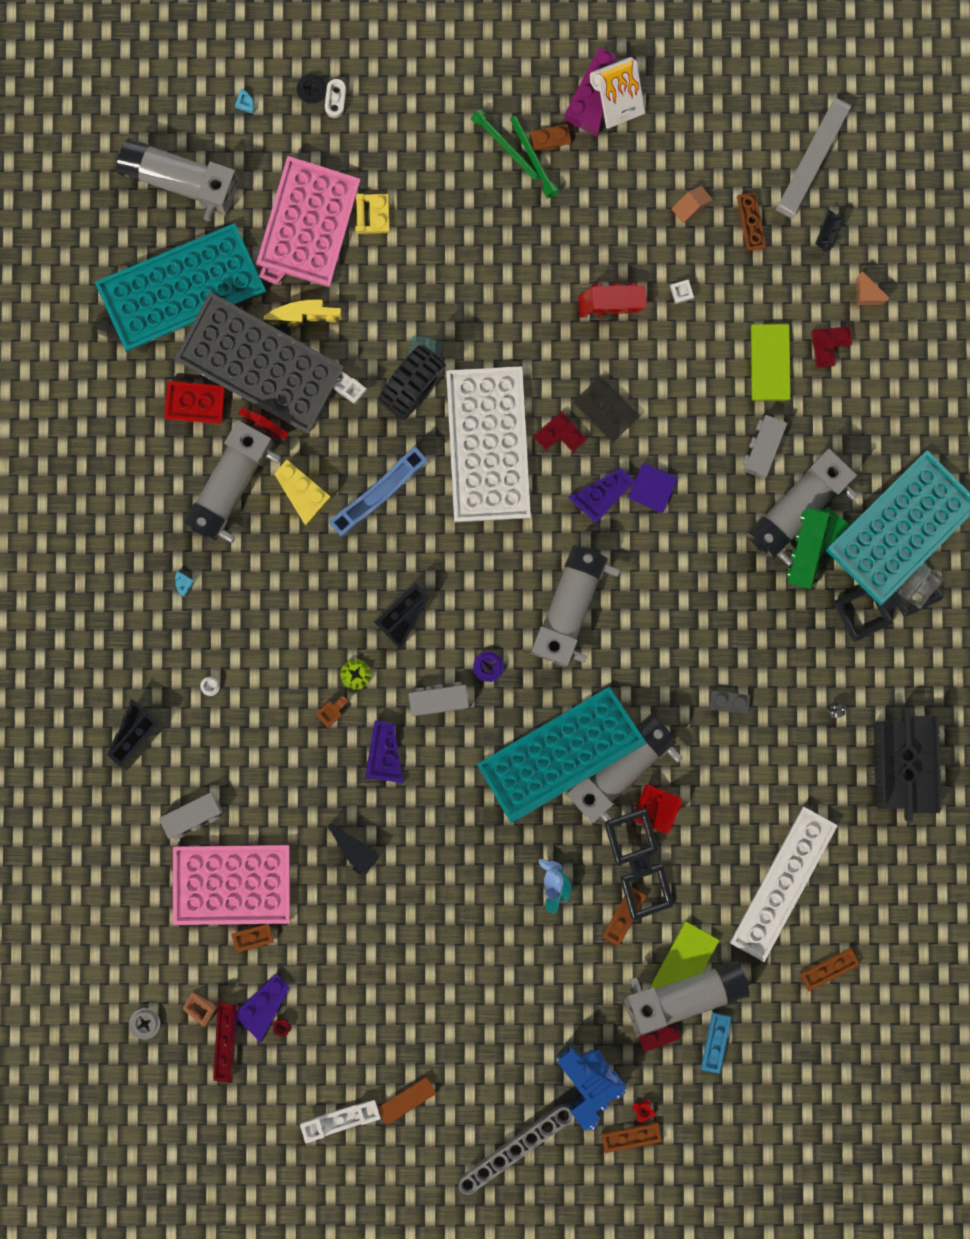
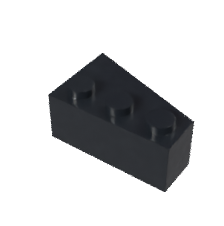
(402, 614)
(134, 736)

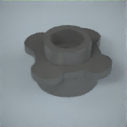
(836, 710)

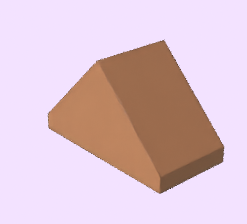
(691, 203)
(868, 292)
(200, 1009)

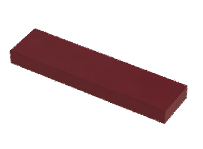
(225, 1042)

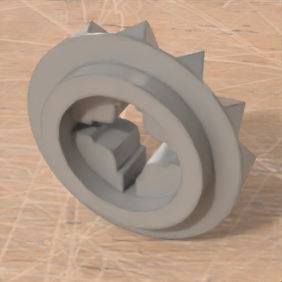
(135, 1021)

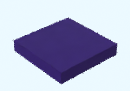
(652, 488)

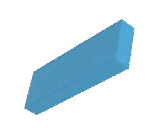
(715, 1042)

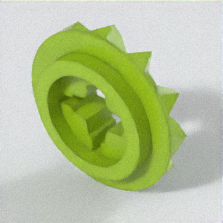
(357, 683)

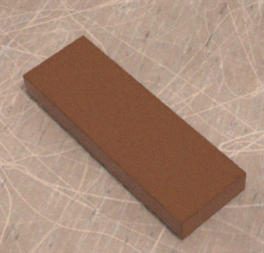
(622, 919)
(829, 969)
(406, 1100)
(631, 1137)

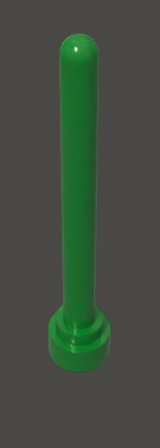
(480, 118)
(549, 187)

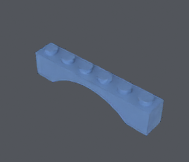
(380, 492)

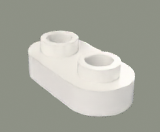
(335, 99)

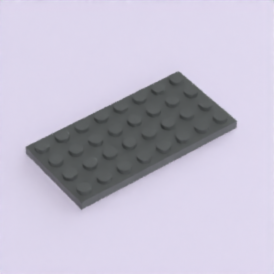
(259, 362)

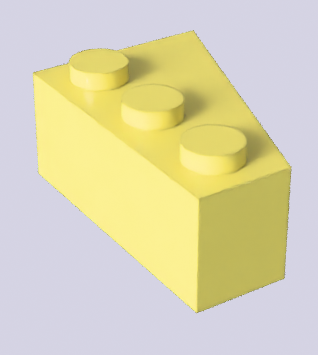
(303, 493)

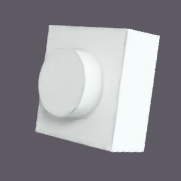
(681, 291)

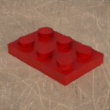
(194, 402)

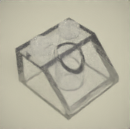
(920, 585)

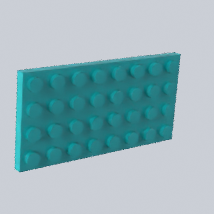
(173, 286)
(902, 528)
(561, 754)

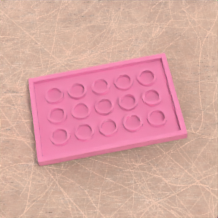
(308, 221)
(231, 884)

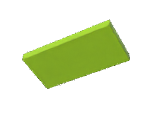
(770, 362)
(686, 956)

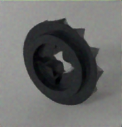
(306, 82)

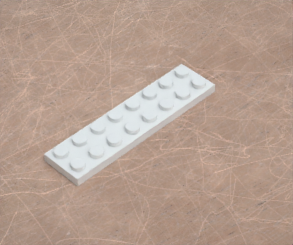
(783, 884)

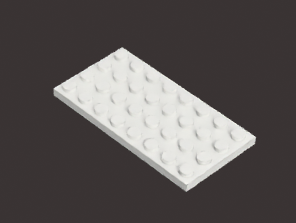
(488, 444)

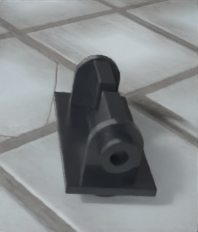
(827, 236)

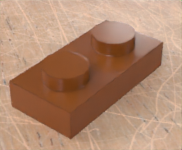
(550, 137)
(252, 938)

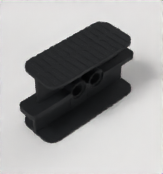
(922, 739)

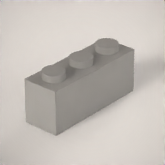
(764, 446)
(438, 699)
(191, 816)

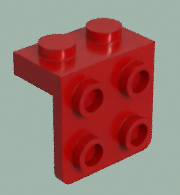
(660, 806)

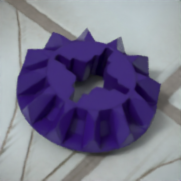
(478, 666)

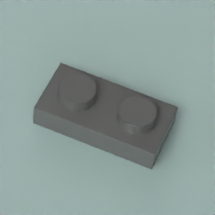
(729, 702)

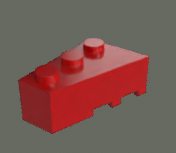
(612, 299)

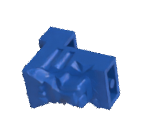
(594, 1081)

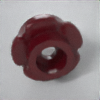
(281, 1022)

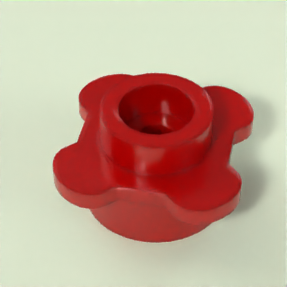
(649, 1113)

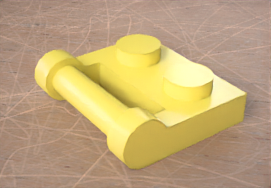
(378, 213)

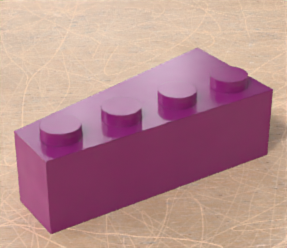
(586, 106)

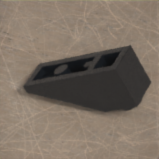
(356, 852)

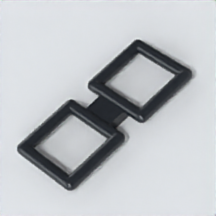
(892, 602)
(639, 863)

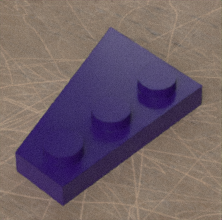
(602, 495)
(262, 1007)

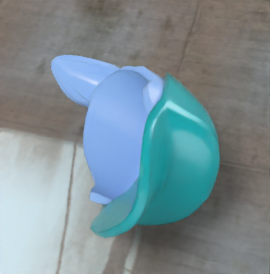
(557, 885)

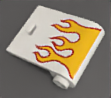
(619, 91)

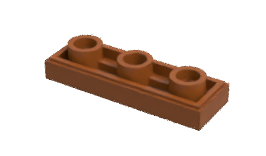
(753, 232)

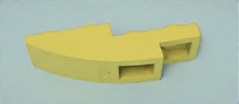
(294, 313)

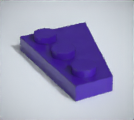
(383, 754)

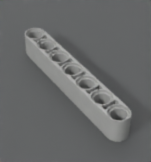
(813, 158)
(511, 1158)

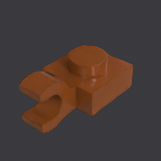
(330, 713)

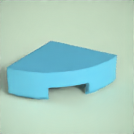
(245, 102)
(183, 583)

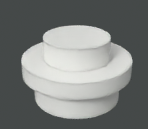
(210, 686)

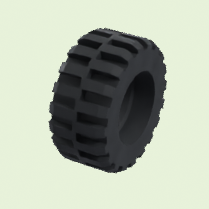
(412, 382)

